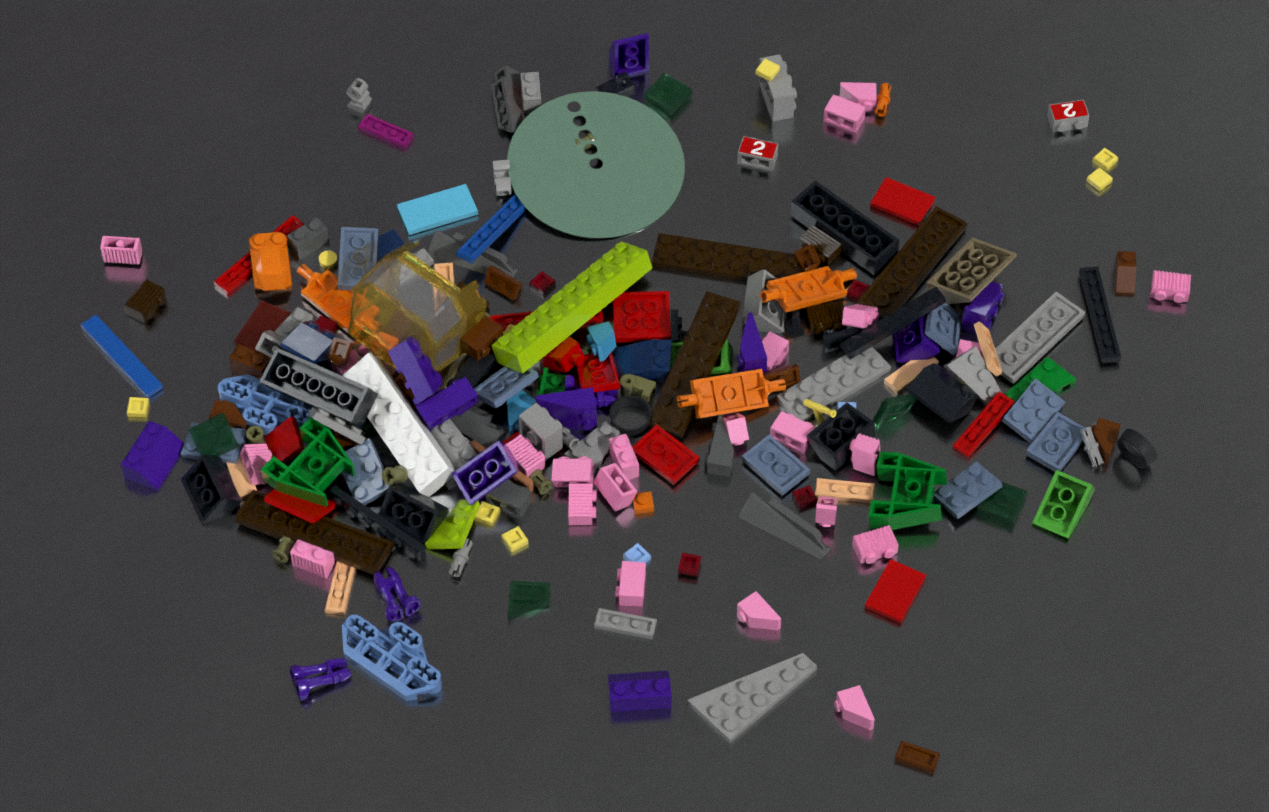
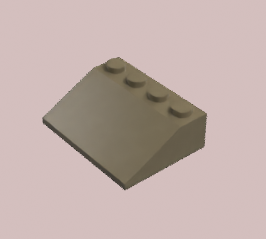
(970, 271)

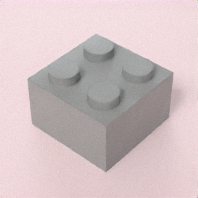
(541, 430)

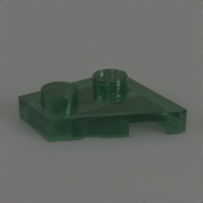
(893, 408)
(527, 597)

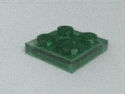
(667, 94)
(214, 436)
(1004, 503)

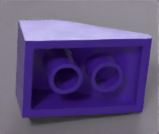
(630, 55)
(752, 351)
(572, 408)

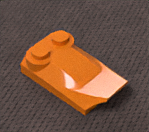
(270, 261)

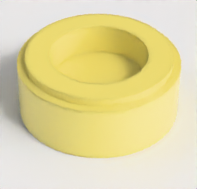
(328, 259)

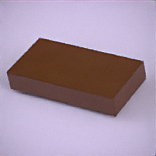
(917, 757)

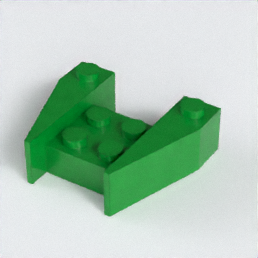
(313, 468)
(911, 492)

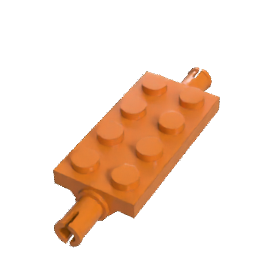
(808, 288)
(324, 295)
(730, 393)

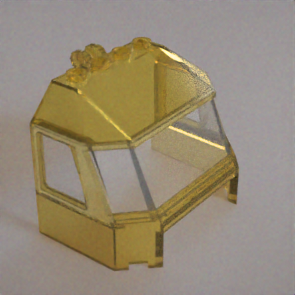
(412, 299)

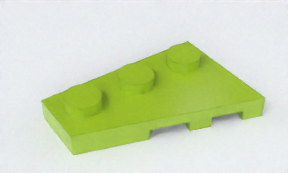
(454, 528)

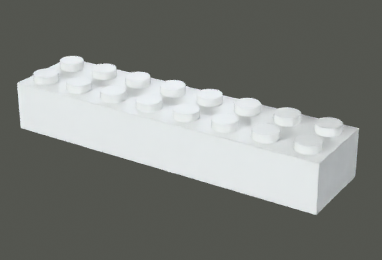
(402, 428)

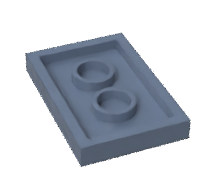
(944, 327)
(504, 385)
(1033, 411)
(1056, 442)
(191, 452)
(775, 464)
(368, 467)
(967, 490)

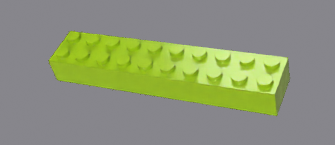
(571, 307)

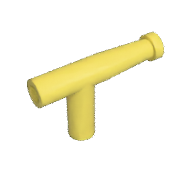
(818, 409)

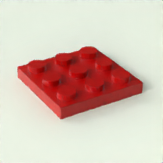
(642, 316)

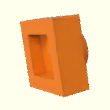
(643, 502)

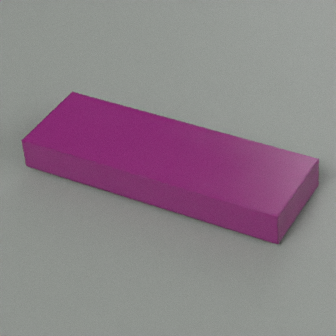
(385, 131)

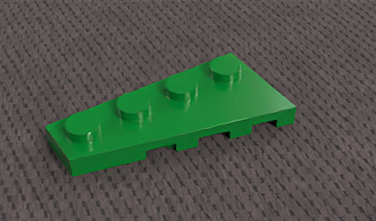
(1047, 373)

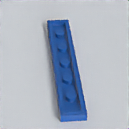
(491, 230)
(121, 356)

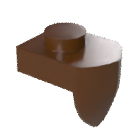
(808, 258)
(339, 351)

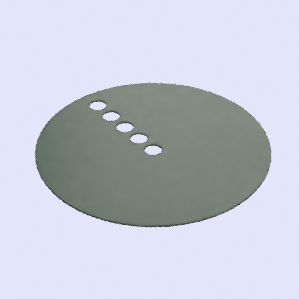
(631, 189)

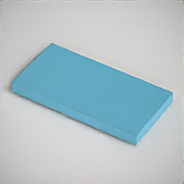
(437, 209)

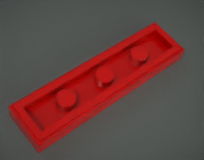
(983, 425)

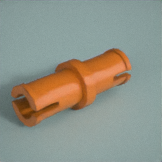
(883, 99)

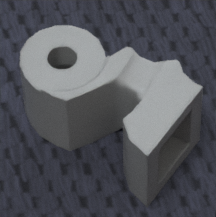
(359, 95)
(501, 177)

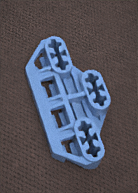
(261, 407)
(393, 647)

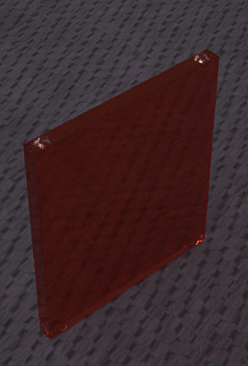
(263, 318)

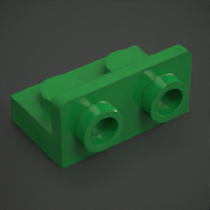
(550, 383)

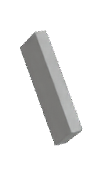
(625, 623)

